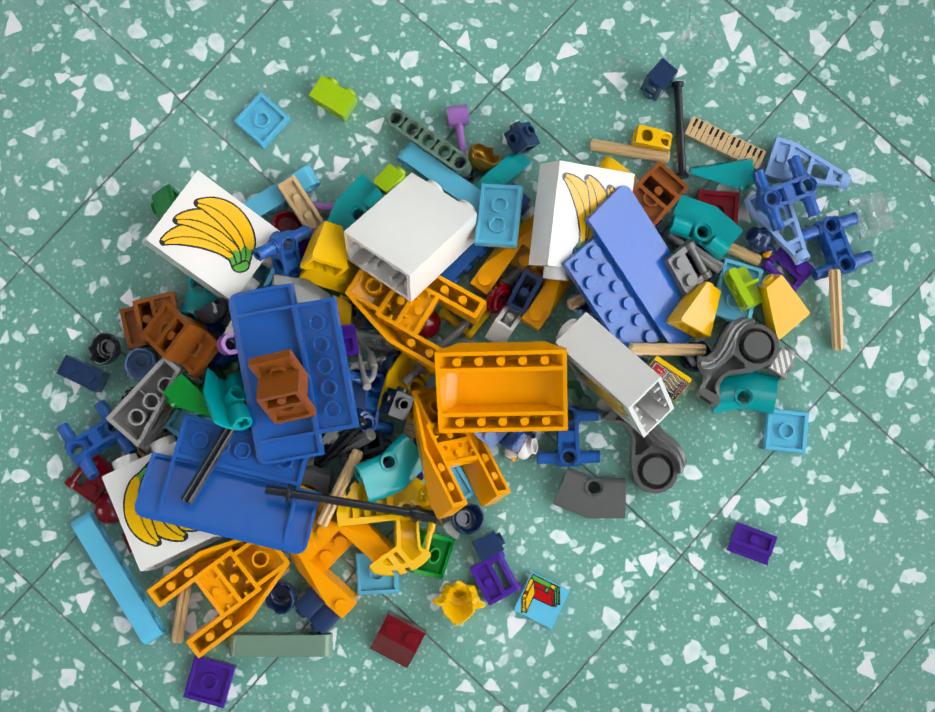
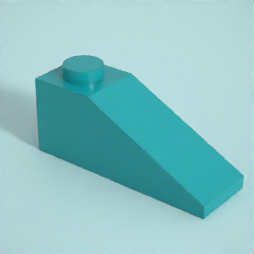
(506, 170)
(731, 173)

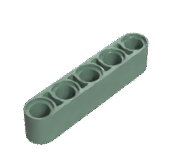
(422, 136)
(280, 644)

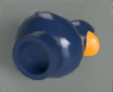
(759, 241)

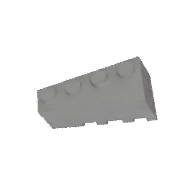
(143, 405)

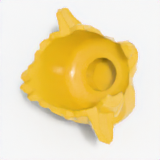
(459, 601)

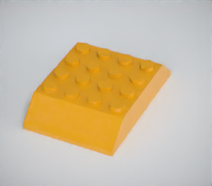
(501, 387)

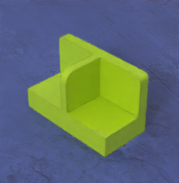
(743, 288)

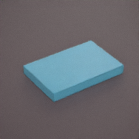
(499, 215)
(727, 307)

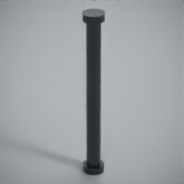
(679, 119)

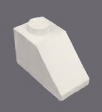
(504, 325)

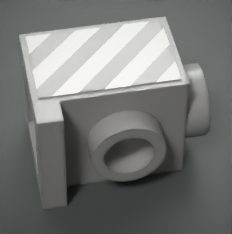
(782, 363)

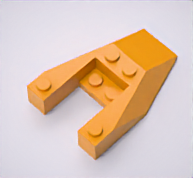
(498, 263)
(403, 320)
(446, 450)
(326, 547)
(233, 578)

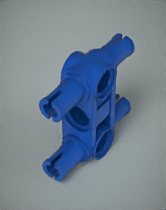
(786, 193)
(836, 245)
(284, 251)
(371, 412)
(94, 441)
(569, 441)

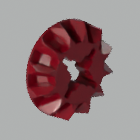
(498, 297)

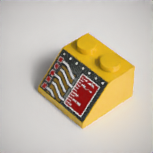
(673, 379)

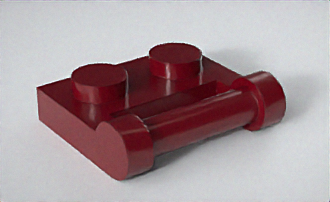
(91, 488)

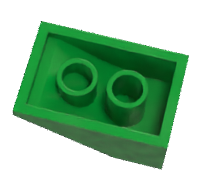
(186, 395)

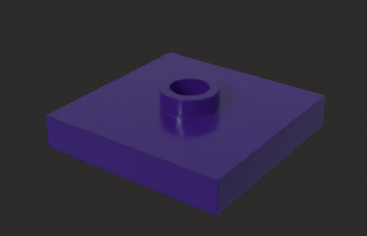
(209, 681)

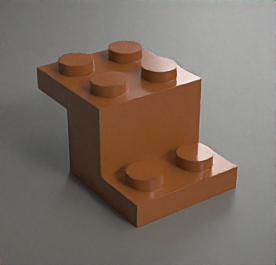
(659, 191)
(140, 314)
(181, 339)
(282, 386)

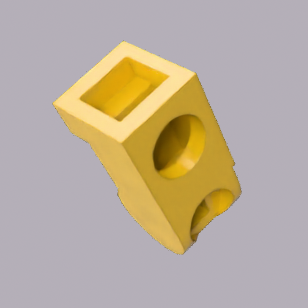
(651, 138)

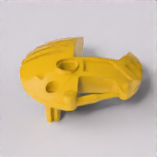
(407, 546)

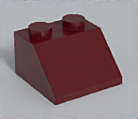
(398, 639)

